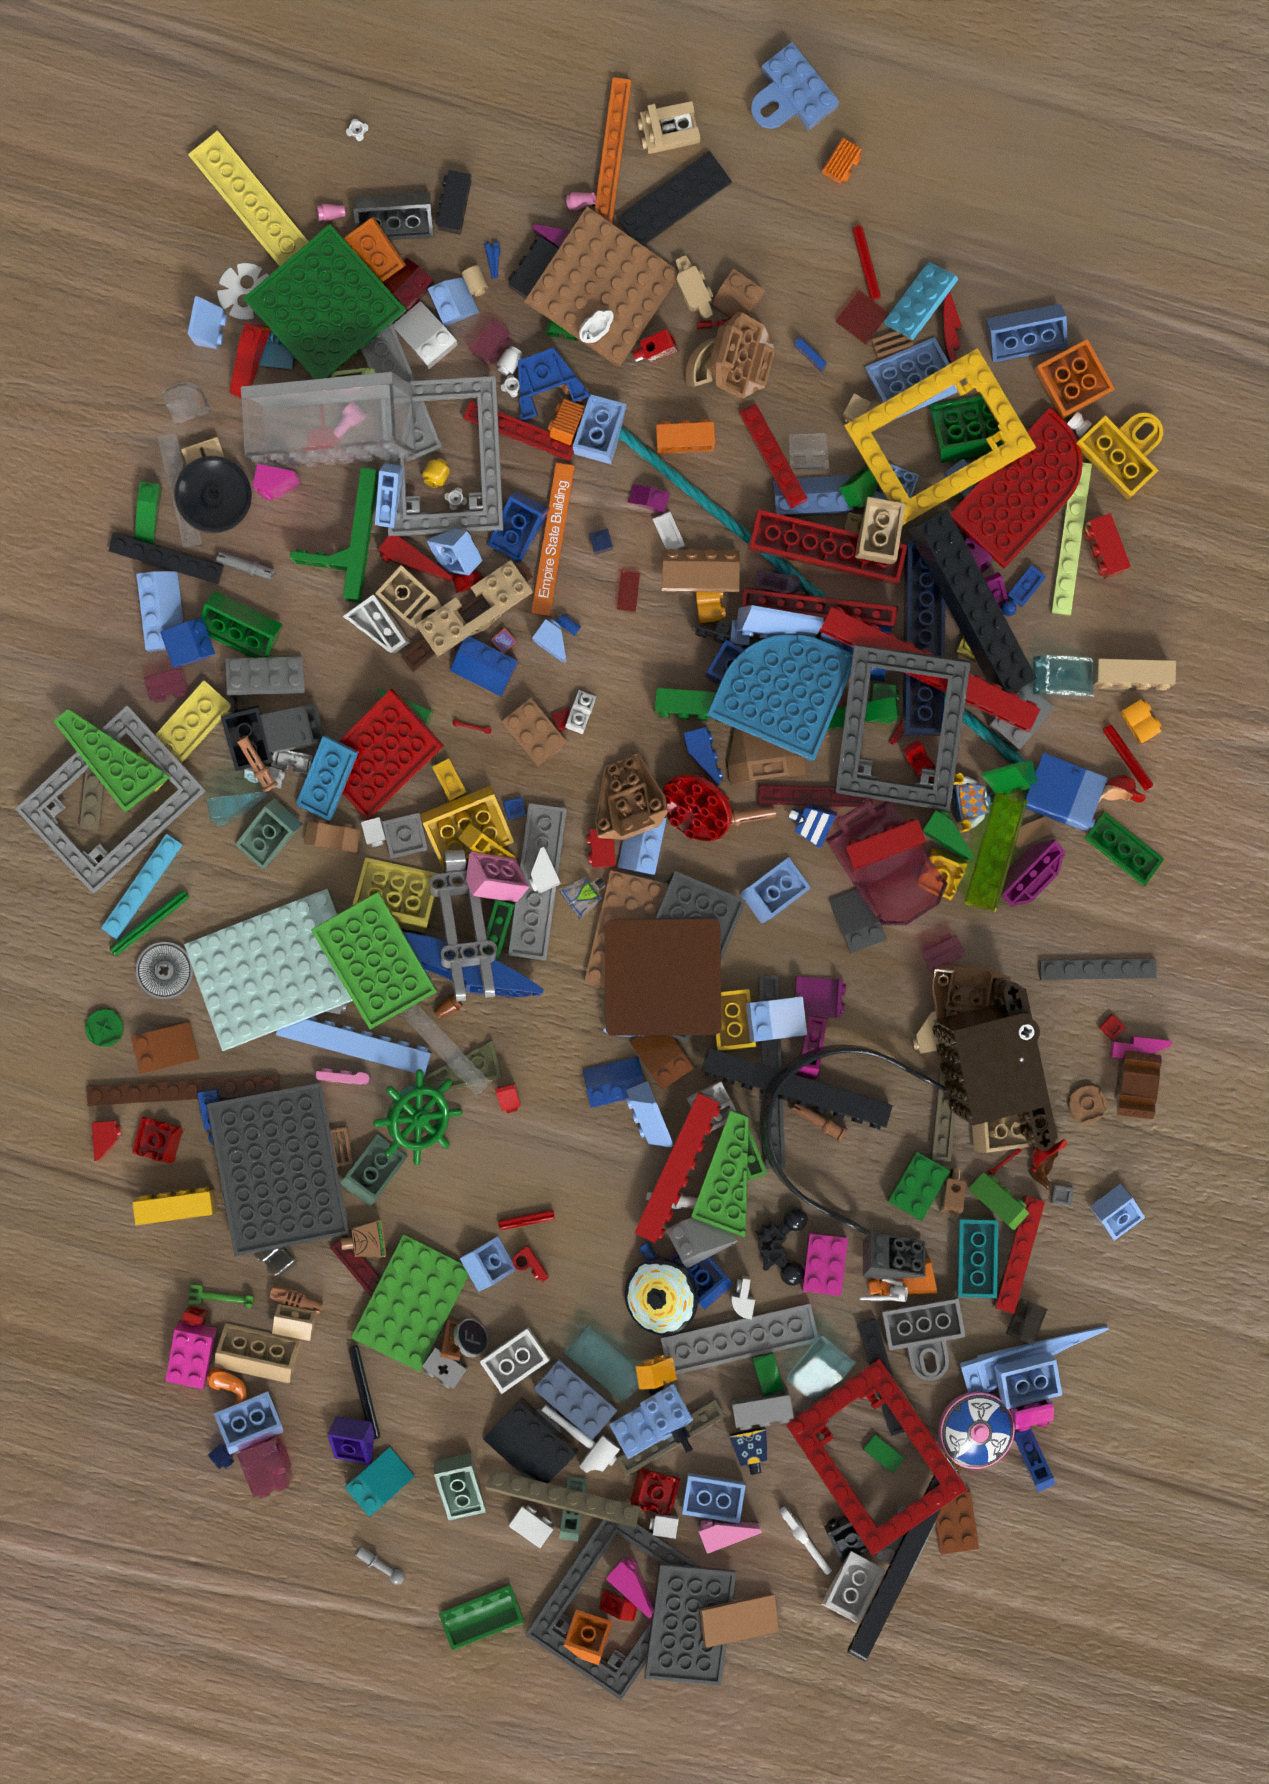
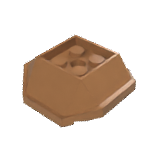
(741, 356)

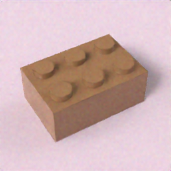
(534, 732)

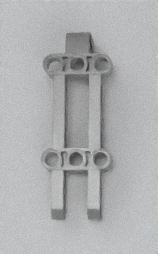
(456, 871)

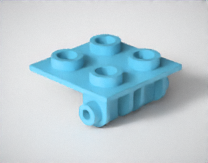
(276, 354)

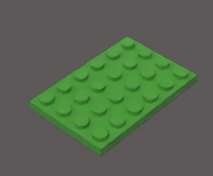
(374, 960)
(411, 1303)

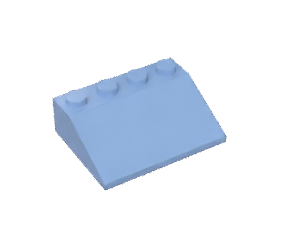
(906, 369)

